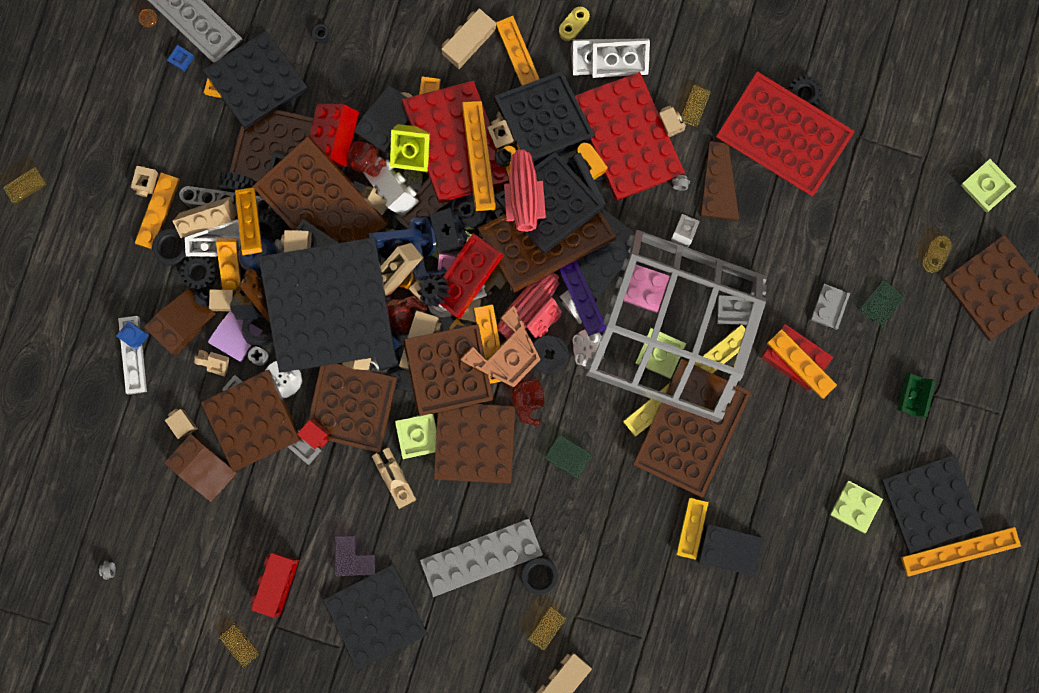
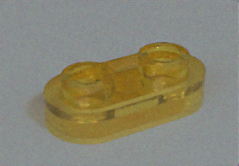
(937, 253)

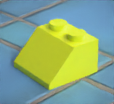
(409, 148)

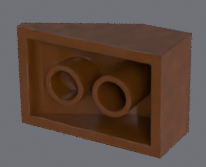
(179, 322)
(200, 467)

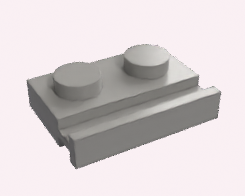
(830, 306)
(733, 310)

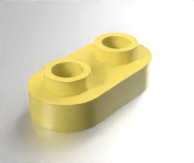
(575, 23)

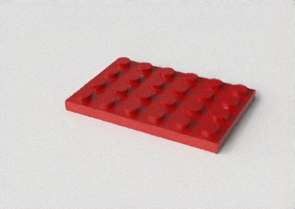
(785, 134)
(629, 136)
(448, 162)

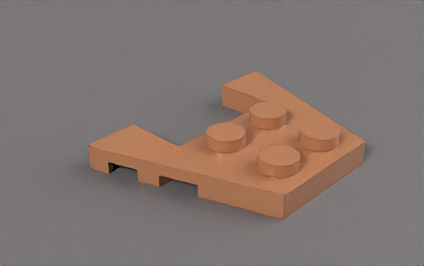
(512, 358)

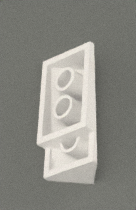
(610, 57)

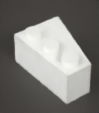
(393, 189)
(204, 242)

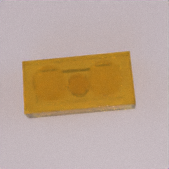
(695, 106)
(24, 185)
(547, 628)
(239, 646)

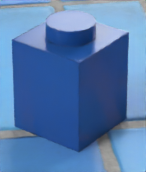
(132, 335)

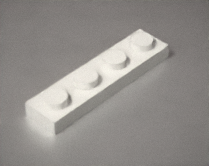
(133, 362)

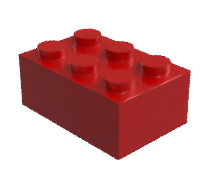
(334, 130)
(818, 355)
(274, 584)

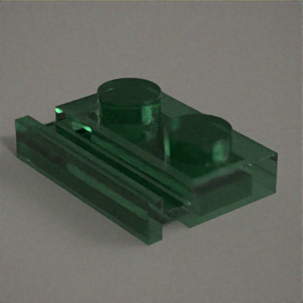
(882, 303)
(568, 456)

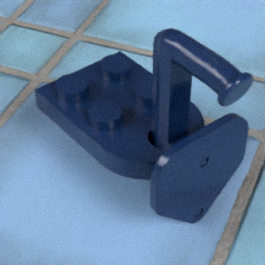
(392, 239)

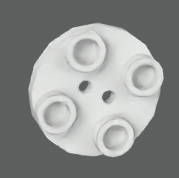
(585, 346)
(293, 380)

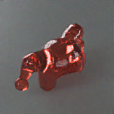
(363, 158)
(401, 314)
(528, 397)

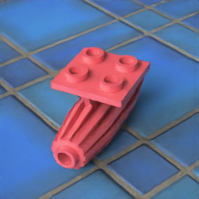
(524, 193)
(536, 307)

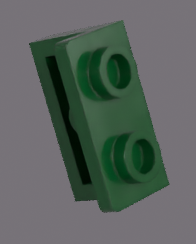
(916, 395)

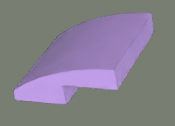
(229, 337)

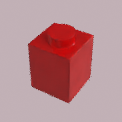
(314, 434)

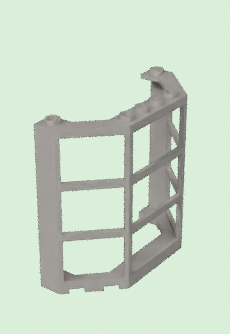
(736, 372)

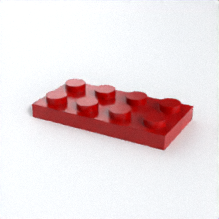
(469, 274)

